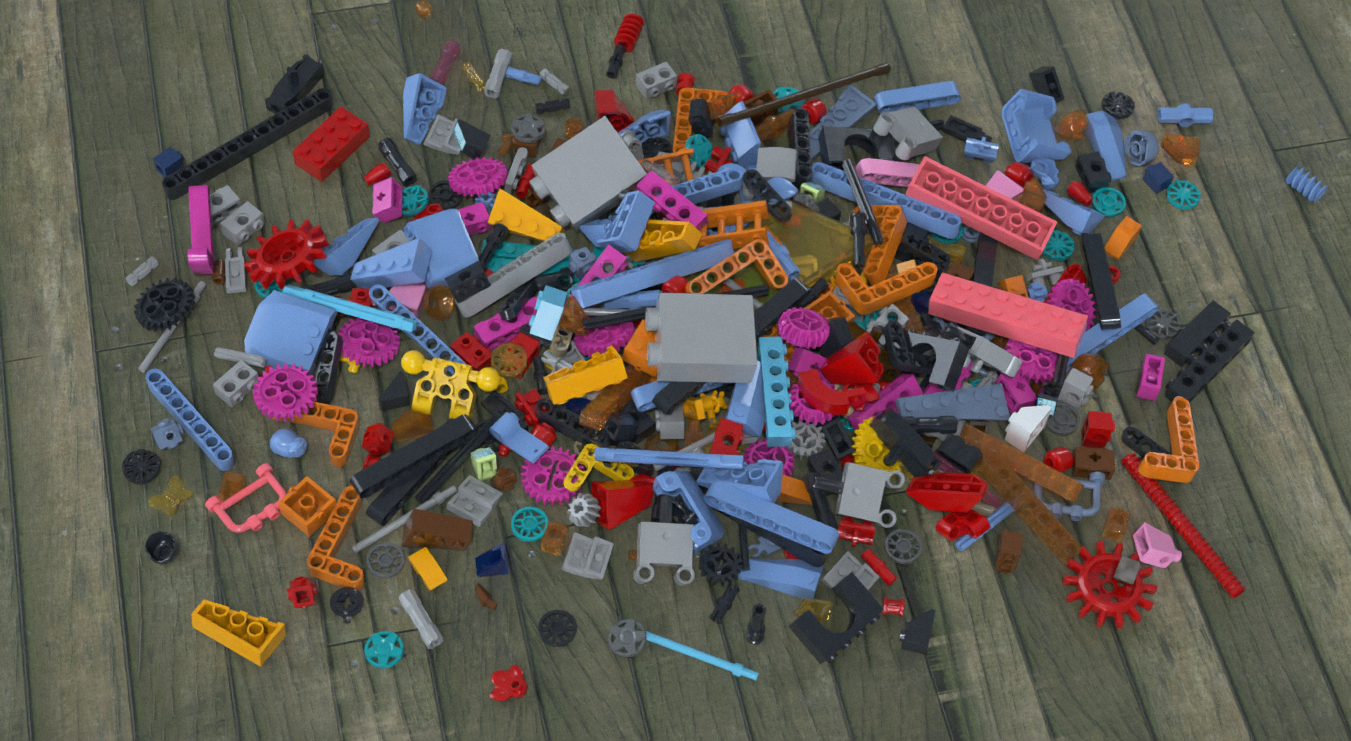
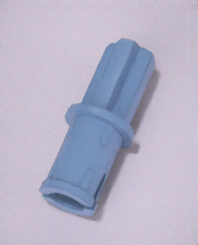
(523, 76)

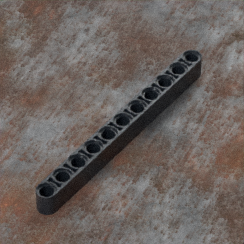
(247, 143)
(764, 318)

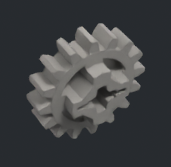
(813, 443)

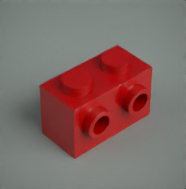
(472, 352)

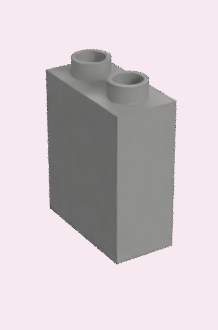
(586, 175)
(702, 338)

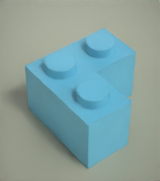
(549, 309)

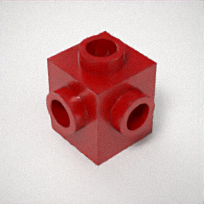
(361, 297)
(377, 439)
(302, 598)

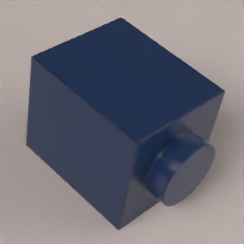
(168, 162)
(1157, 177)

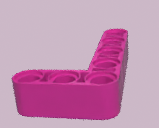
(201, 255)

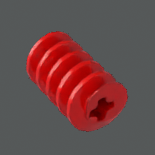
(629, 31)

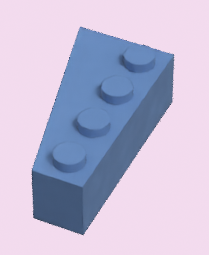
(394, 267)

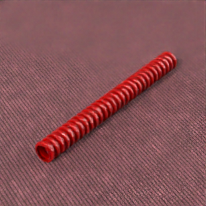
(1184, 527)

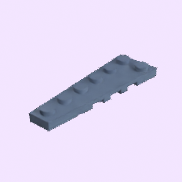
(847, 112)
(968, 404)

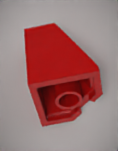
(609, 105)
(855, 362)
(620, 500)

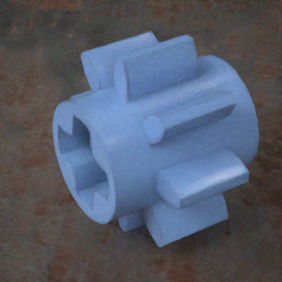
(488, 200)
(1037, 292)

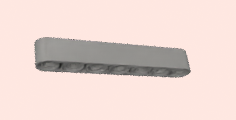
(517, 273)

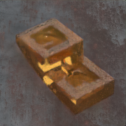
(721, 105)

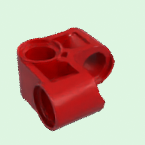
(962, 523)

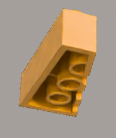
(522, 219)
(665, 239)
(586, 376)
(238, 631)

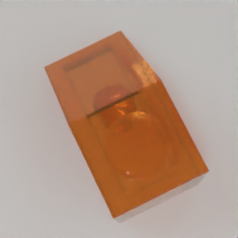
(1181, 148)

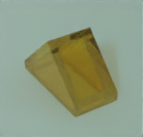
(820, 608)

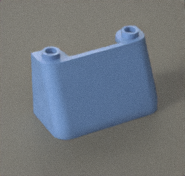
(1030, 129)
(449, 244)
(682, 484)

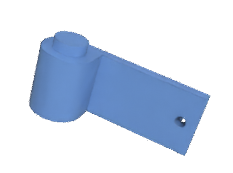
(509, 432)

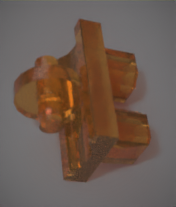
(693, 432)

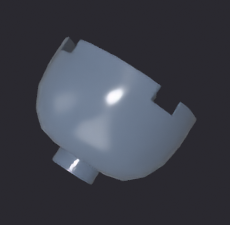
(1141, 147)

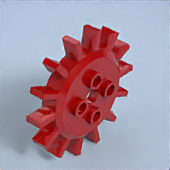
(270, 259)
(1088, 581)

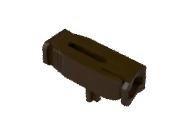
(883, 357)

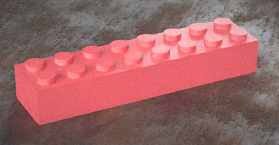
(982, 208)
(1008, 315)

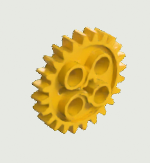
(871, 449)

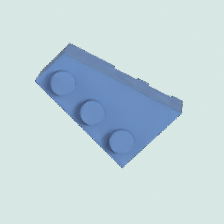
(629, 224)

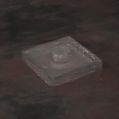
(666, 175)

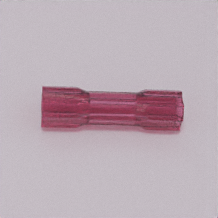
(449, 54)

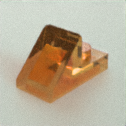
(573, 317)

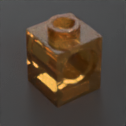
(1115, 531)
(552, 545)

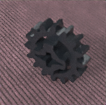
(712, 559)

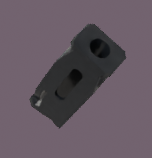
(295, 84)
(904, 443)

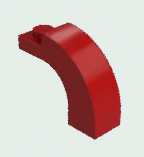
(826, 399)

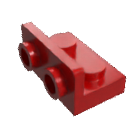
(527, 404)

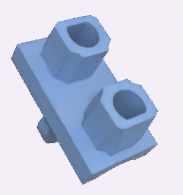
(981, 149)

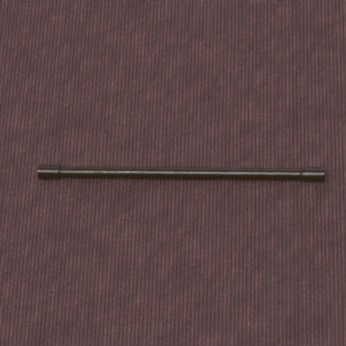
(731, 118)

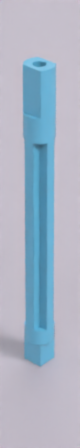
(352, 308)

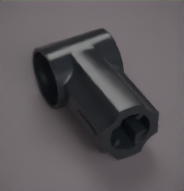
(554, 279)

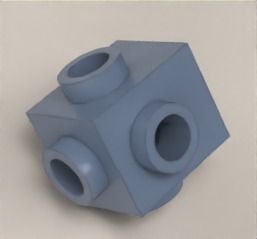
(581, 262)
(162, 429)

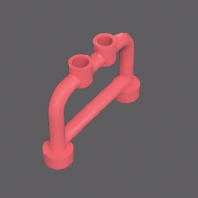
(254, 522)

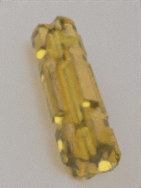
(473, 75)

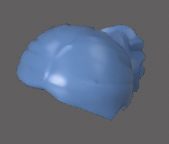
(1045, 171)
(287, 443)

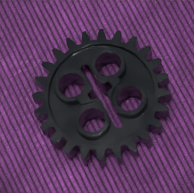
(164, 304)

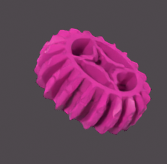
(803, 328)
(805, 410)
(760, 451)

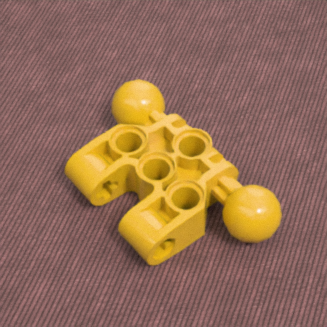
(424, 401)

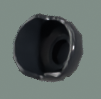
(161, 547)

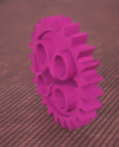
(478, 176)
(1074, 297)
(603, 337)
(369, 342)
(1034, 359)
(285, 392)
(536, 472)

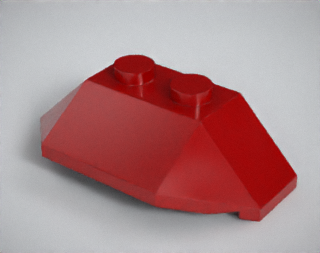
(947, 491)

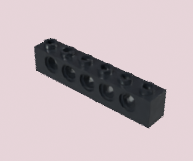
(1218, 354)

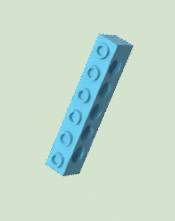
(776, 435)

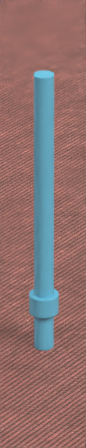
(736, 669)

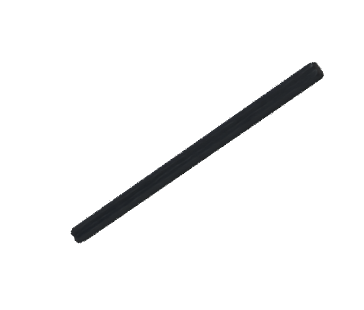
(639, 314)

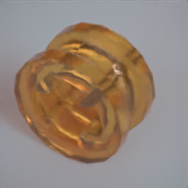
(423, 8)

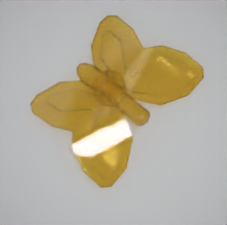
(169, 501)

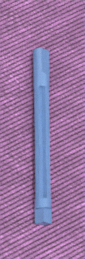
(669, 458)

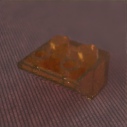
(1033, 195)

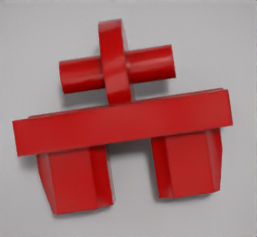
(720, 155)
(856, 532)

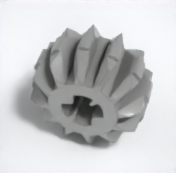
(583, 510)

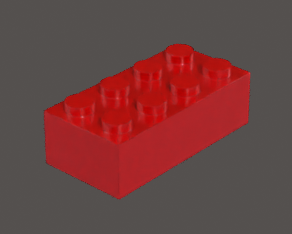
(331, 144)

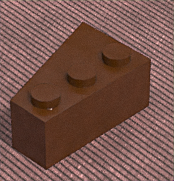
(436, 531)

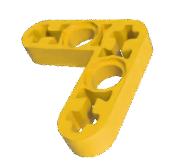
(589, 461)

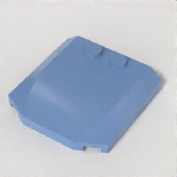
(288, 331)

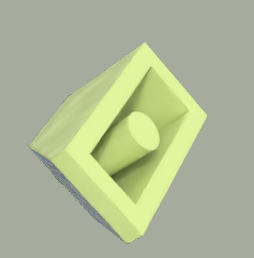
(813, 190)
(484, 463)

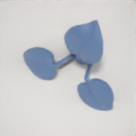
(779, 184)

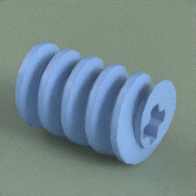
(1305, 184)

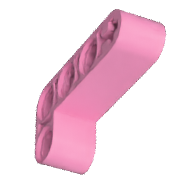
(886, 171)

